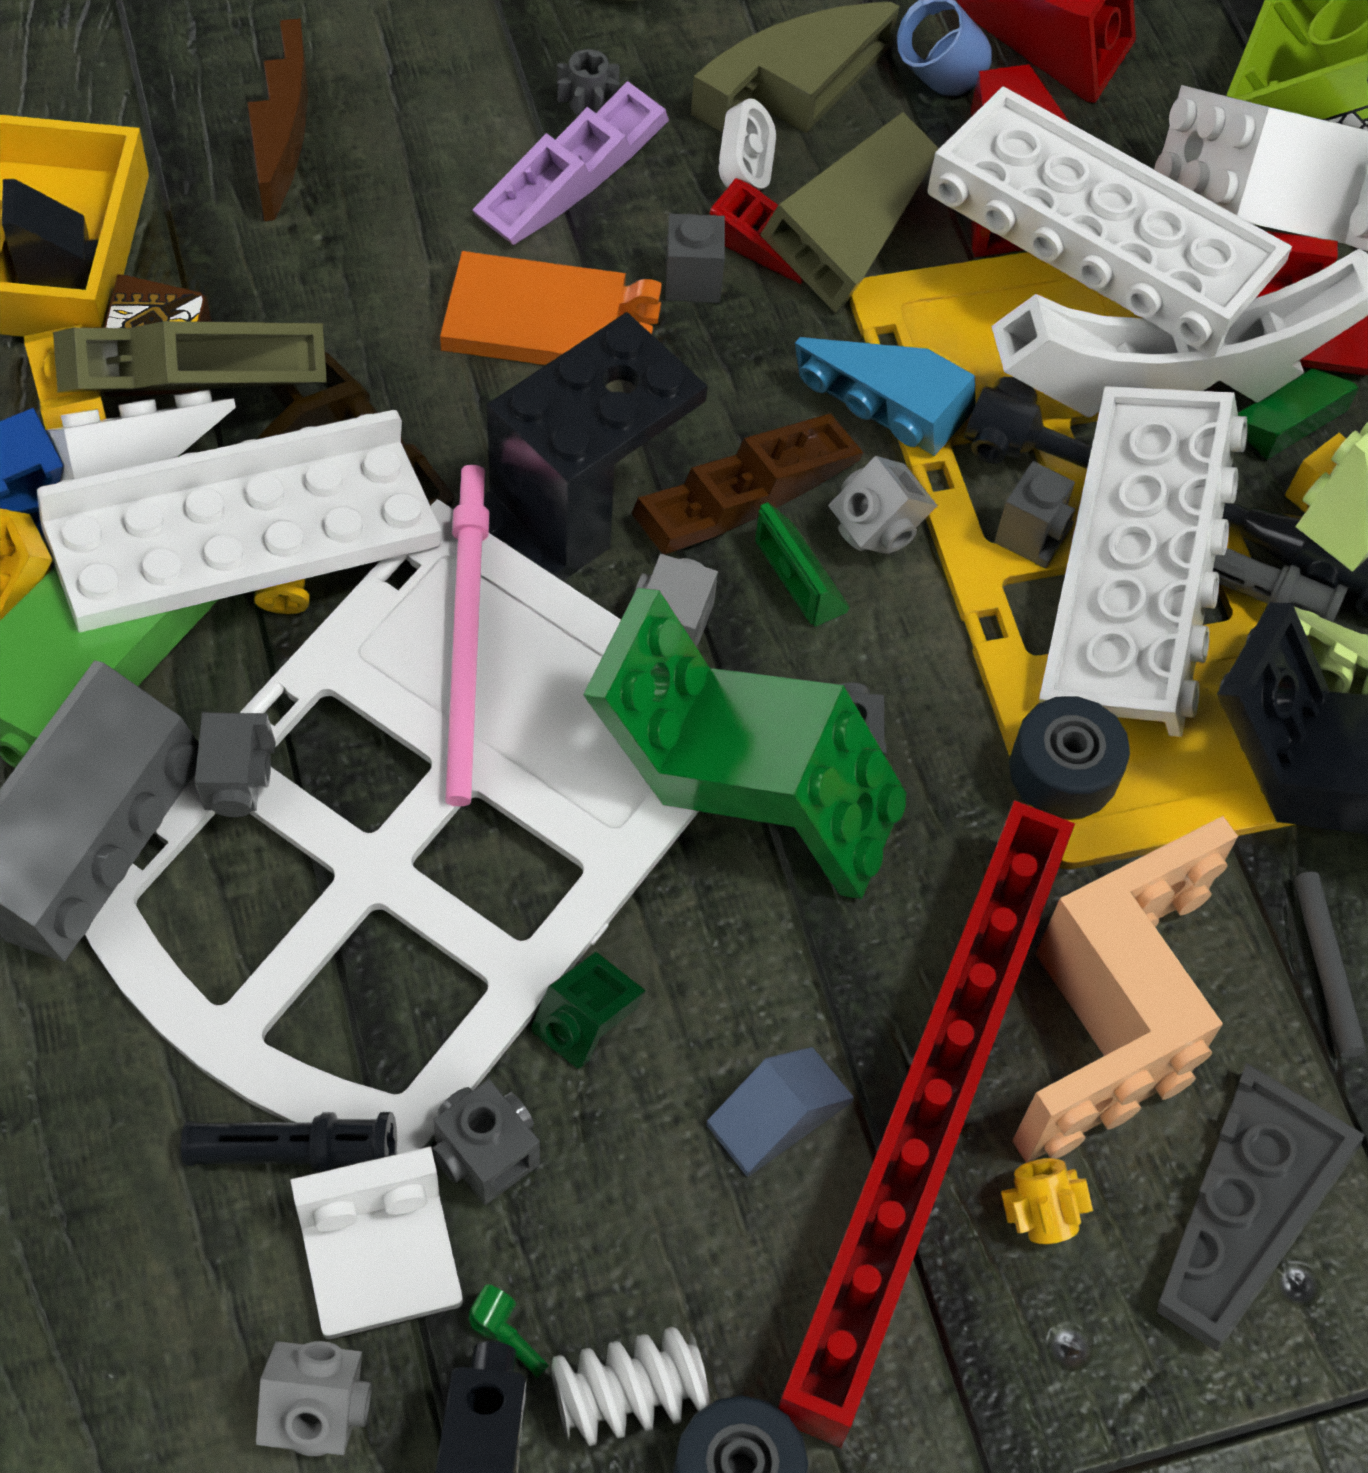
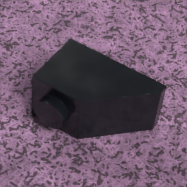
(45, 238)

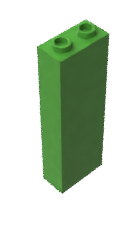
(47, 657)

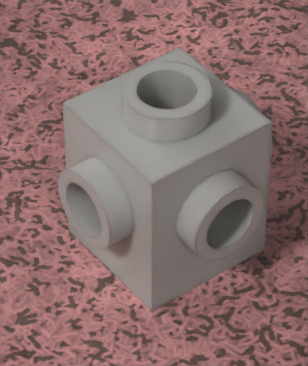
(881, 506)
(311, 1398)

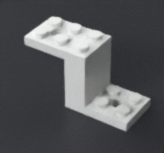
(1270, 165)

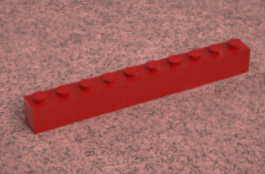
(924, 1129)

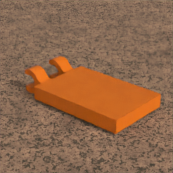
(537, 307)

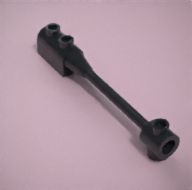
(1012, 425)

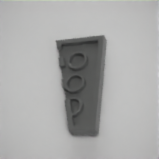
(1255, 1199)

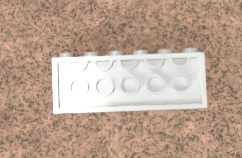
(1106, 219)
(234, 519)
(1146, 553)

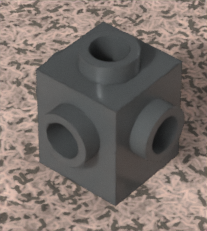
(485, 1140)

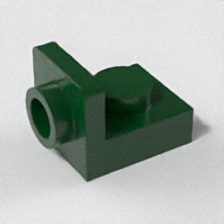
(585, 1007)

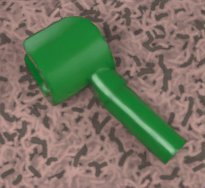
(489, 1319)

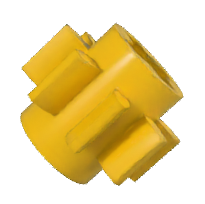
(1047, 1201)

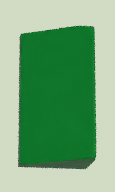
(1297, 411)
(798, 567)

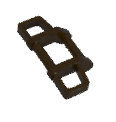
(342, 401)

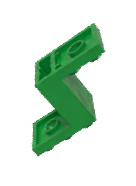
(747, 743)

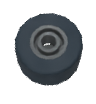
(1069, 757)
(744, 1428)

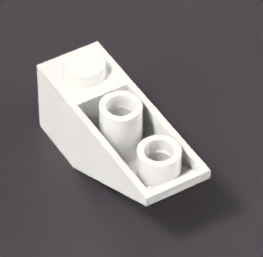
(137, 436)

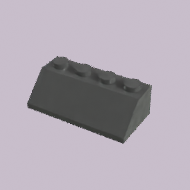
(86, 807)

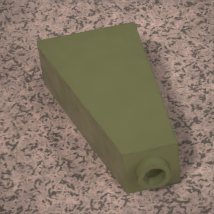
(847, 211)

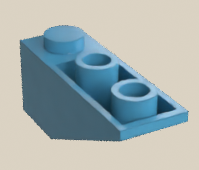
(897, 386)

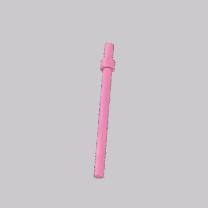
(470, 528)

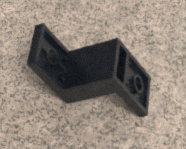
(563, 433)
(1294, 731)

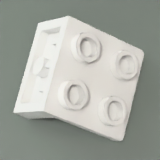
(377, 1243)

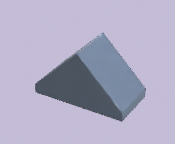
(777, 1107)

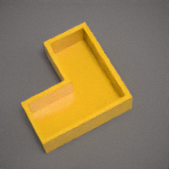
(92, 171)

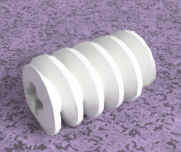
(629, 1384)

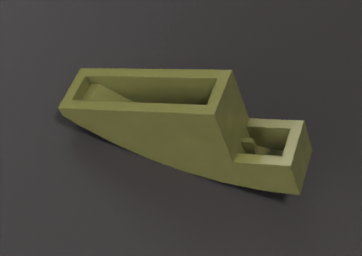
(797, 64)
(189, 356)

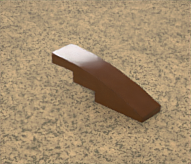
(281, 120)
(730, 490)

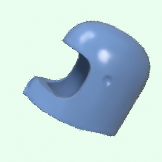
(955, 58)

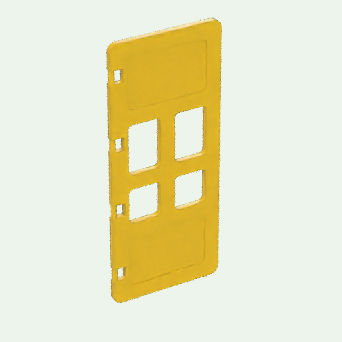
(1168, 780)

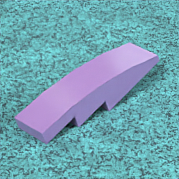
(569, 168)

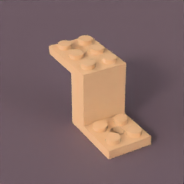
(1127, 991)

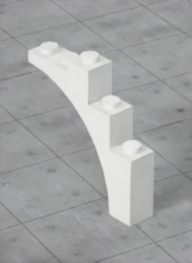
(1080, 352)

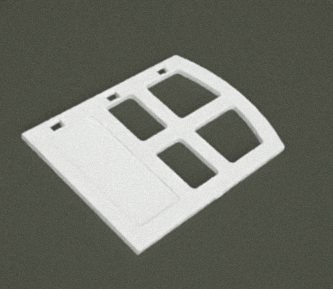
(535, 759)

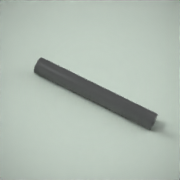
(1329, 965)

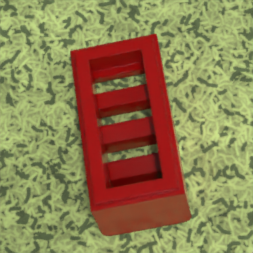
(752, 209)

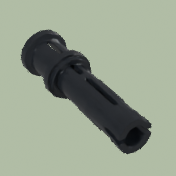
(323, 1143)

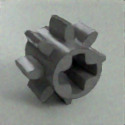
(587, 80)

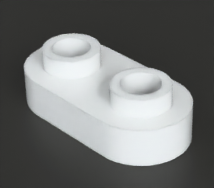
(747, 145)

